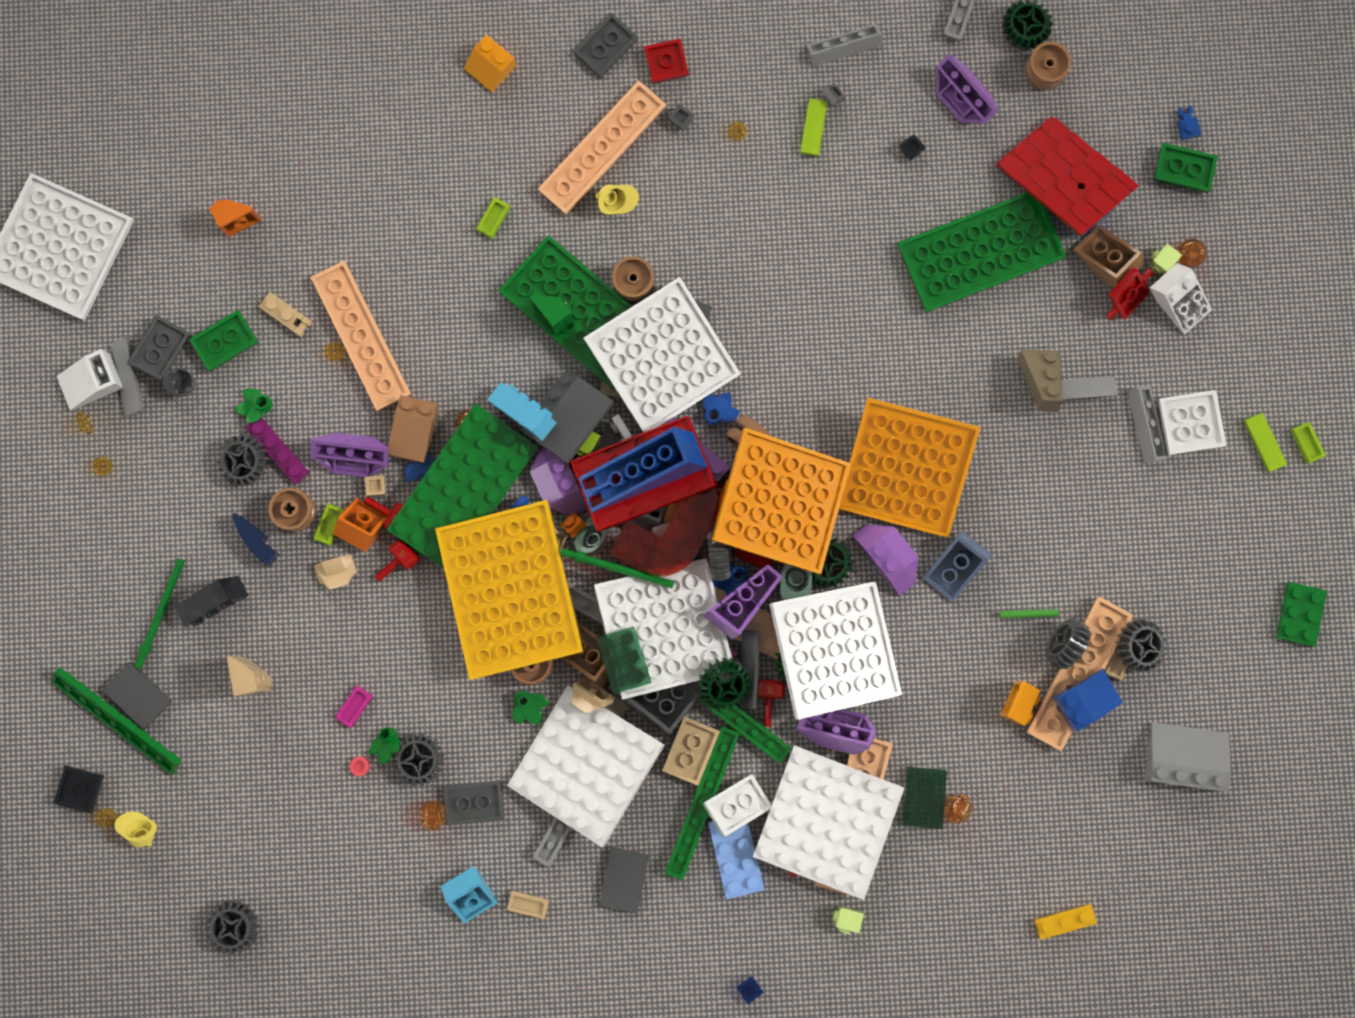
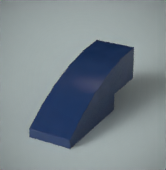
(255, 540)

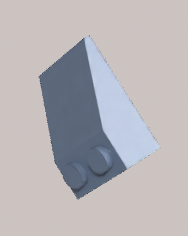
(957, 566)

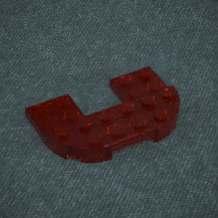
(679, 542)

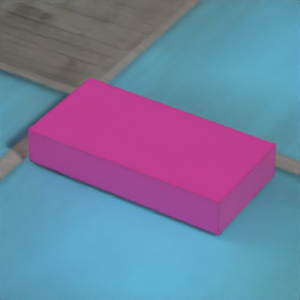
(354, 706)

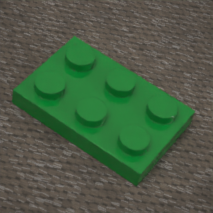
(1185, 168)
(224, 340)
(1301, 614)

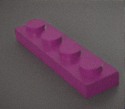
(278, 451)

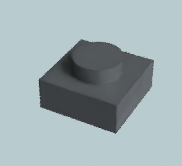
(833, 94)
(681, 117)

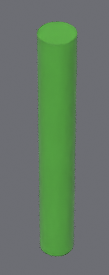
(1029, 613)

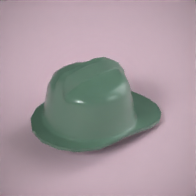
(589, 539)
(795, 583)

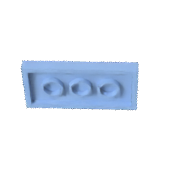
(736, 861)

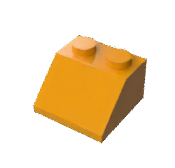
(489, 63)
(1020, 703)

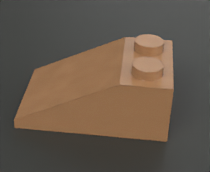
(1108, 255)
(412, 429)
(589, 661)

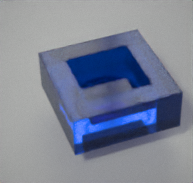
(750, 989)

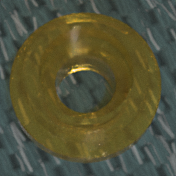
(737, 125)
(338, 355)
(97, 465)
(101, 820)

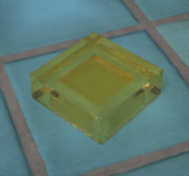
(84, 423)

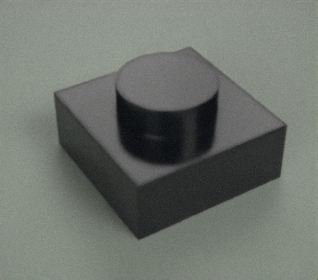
(912, 147)

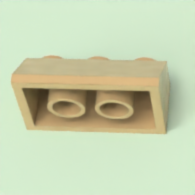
(247, 677)

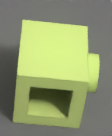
(1164, 259)
(848, 919)

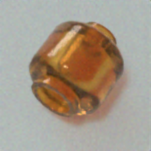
(958, 808)
(432, 815)

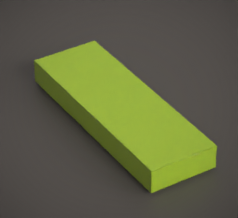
(813, 127)
(1265, 442)

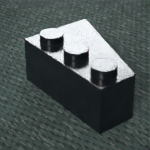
(211, 600)

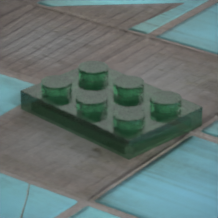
(623, 660)
(924, 797)

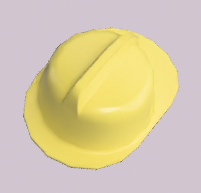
(617, 199)
(136, 829)

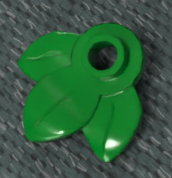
(252, 405)
(530, 709)
(385, 745)

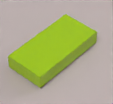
(493, 218)
(1308, 443)
(327, 523)

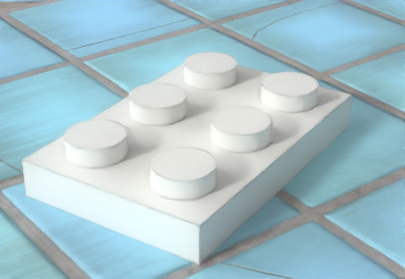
(737, 805)

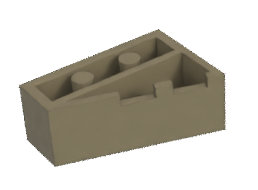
(1043, 375)

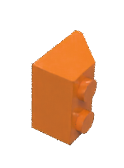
(233, 216)
(359, 525)

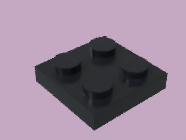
(78, 789)

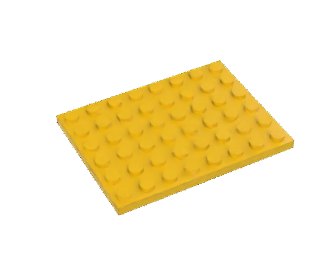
(509, 590)

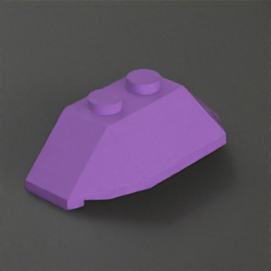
(963, 92)
(350, 454)
(557, 483)
(889, 554)
(839, 731)

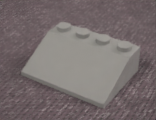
(1188, 757)

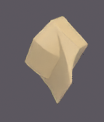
(336, 571)
(589, 696)

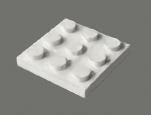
(1192, 422)

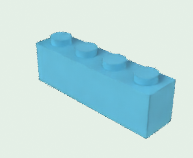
(522, 410)

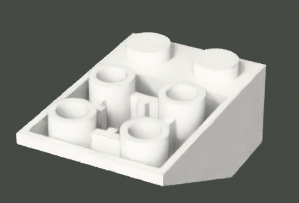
(1181, 297)
(89, 379)

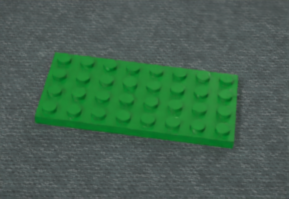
(981, 251)
(559, 274)
(463, 480)

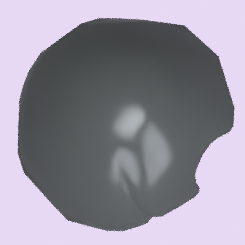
(179, 382)

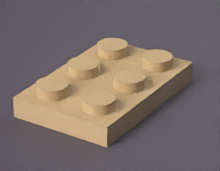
(691, 751)

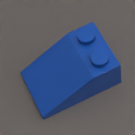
(1087, 700)

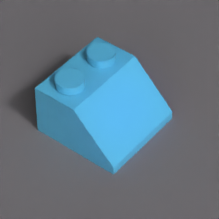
(468, 894)

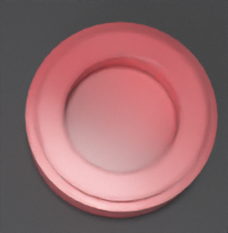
(359, 766)

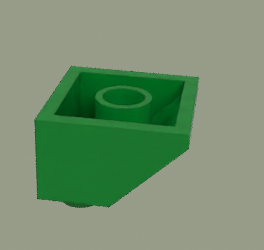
(553, 311)

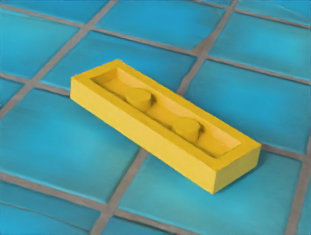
(1065, 921)

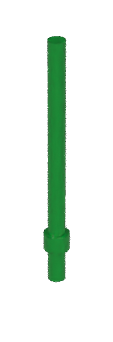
(580, 557)
(146, 648)

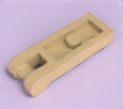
(285, 314)

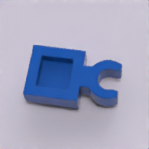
(1187, 126)

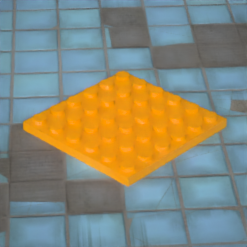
(908, 467)
(781, 501)

